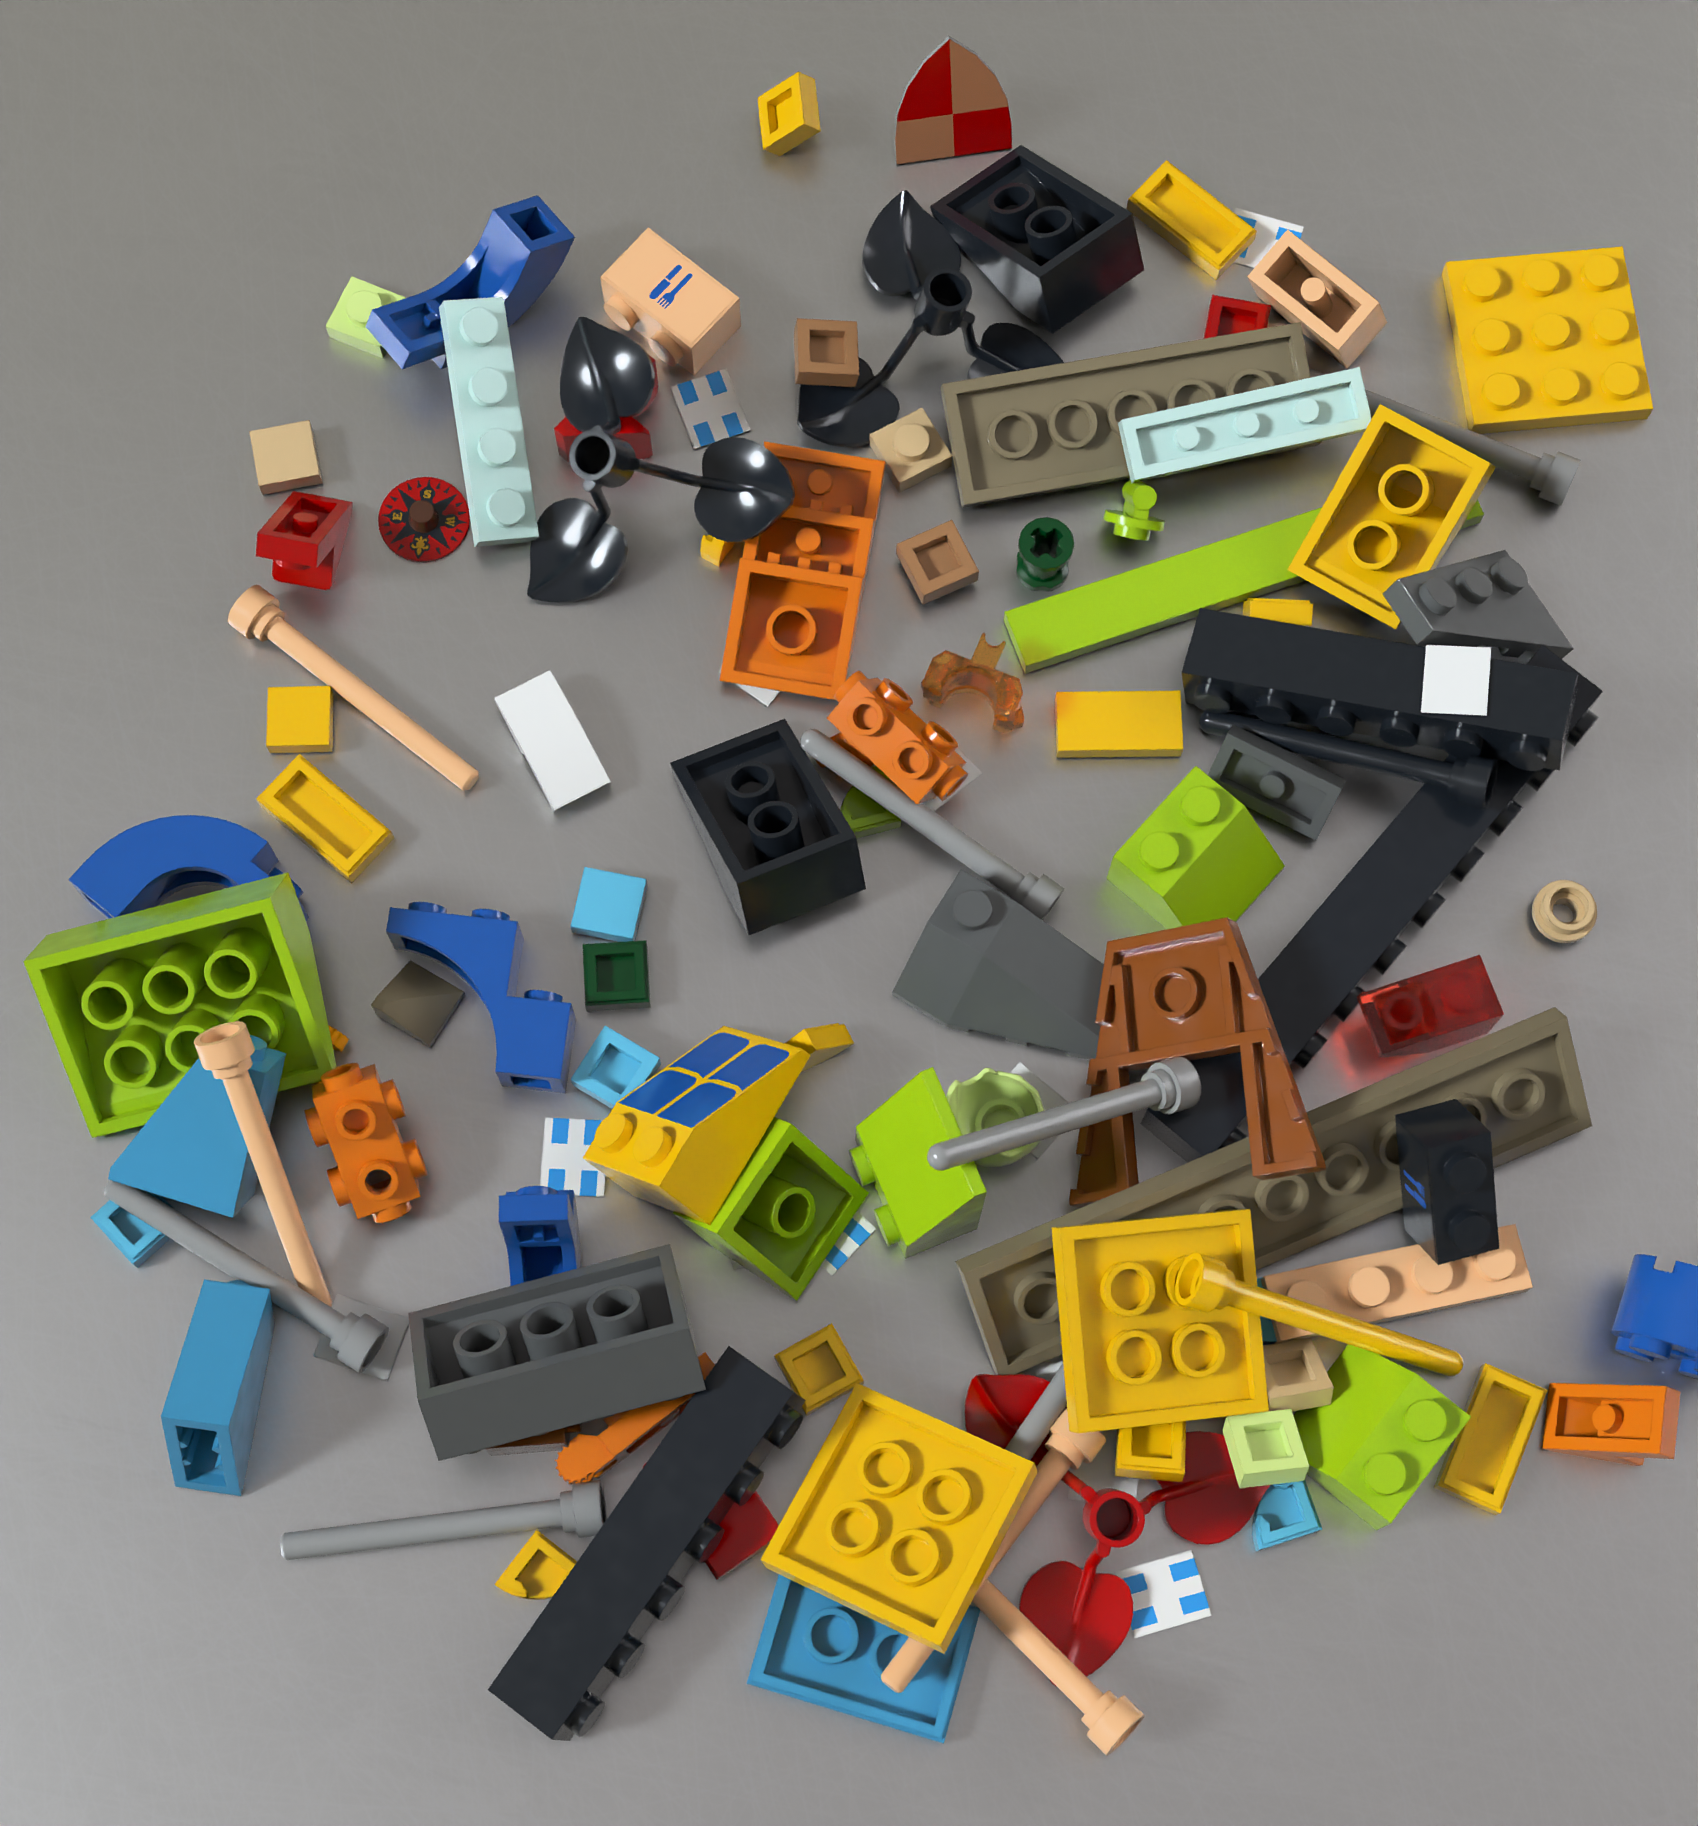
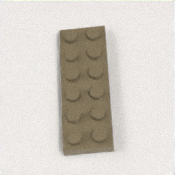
(1060, 421)

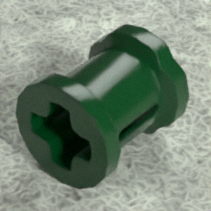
(1043, 537)

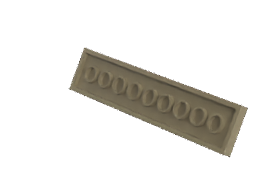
(1513, 1081)

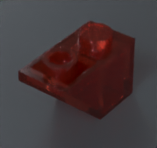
(1432, 1009)

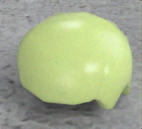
(992, 1100)

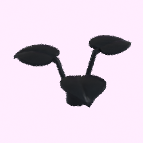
(918, 255)
(612, 379)

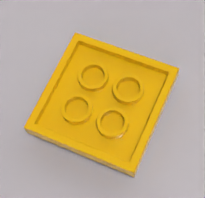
(1546, 340)
(1128, 1341)
(900, 1517)

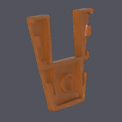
(1194, 999)

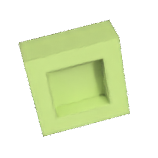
(353, 311)
(1265, 1448)

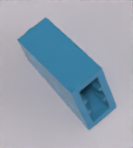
(194, 1142)
(219, 1387)

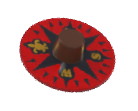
(424, 519)

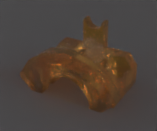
(955, 674)

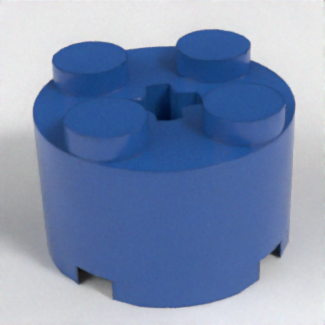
(1659, 1314)

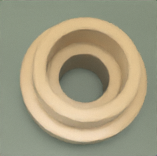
(1573, 896)

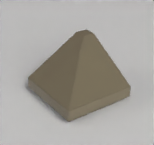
(418, 1002)

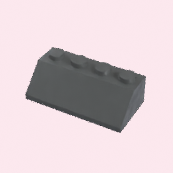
(553, 1352)

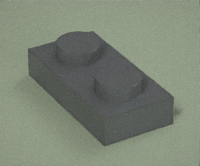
(1276, 782)

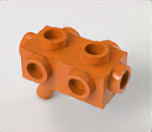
(885, 732)
(359, 1123)

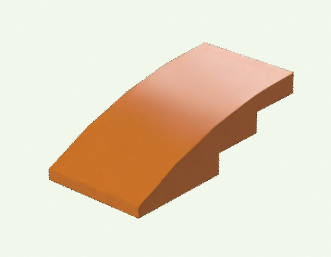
(805, 578)

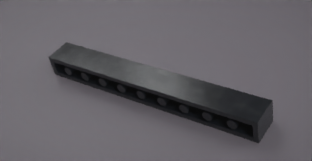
(1360, 931)

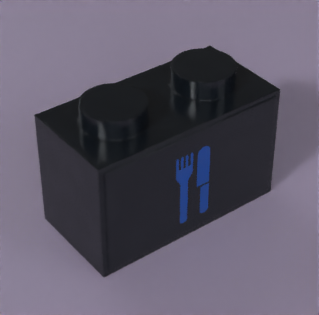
(1447, 1181)

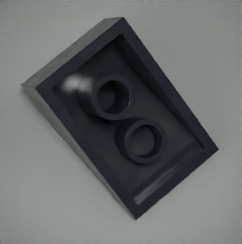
(1042, 237)
(769, 826)

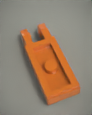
(594, 1456)

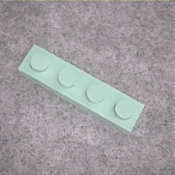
(488, 421)
(1245, 425)

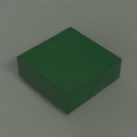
(616, 975)

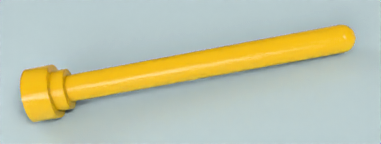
(1208, 1285)

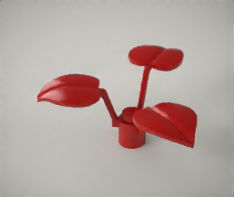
(1089, 1611)

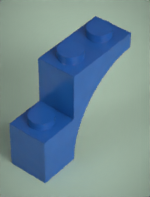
(486, 952)

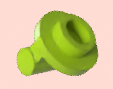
(1135, 519)

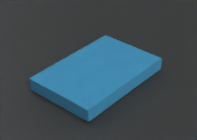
(837, 1658)

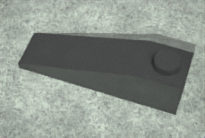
(1003, 973)

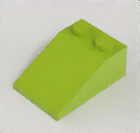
(918, 1202)

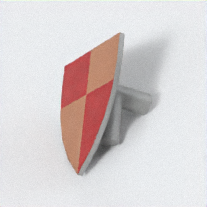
(951, 107)

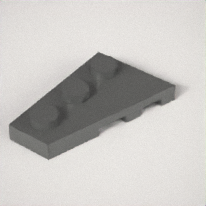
(1476, 605)

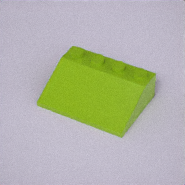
(146, 983)

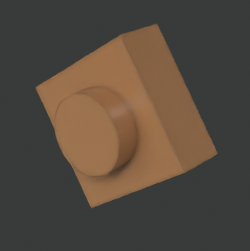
(826, 352)
(937, 562)

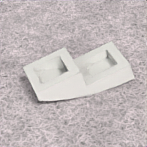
(552, 740)

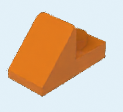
(1612, 1421)

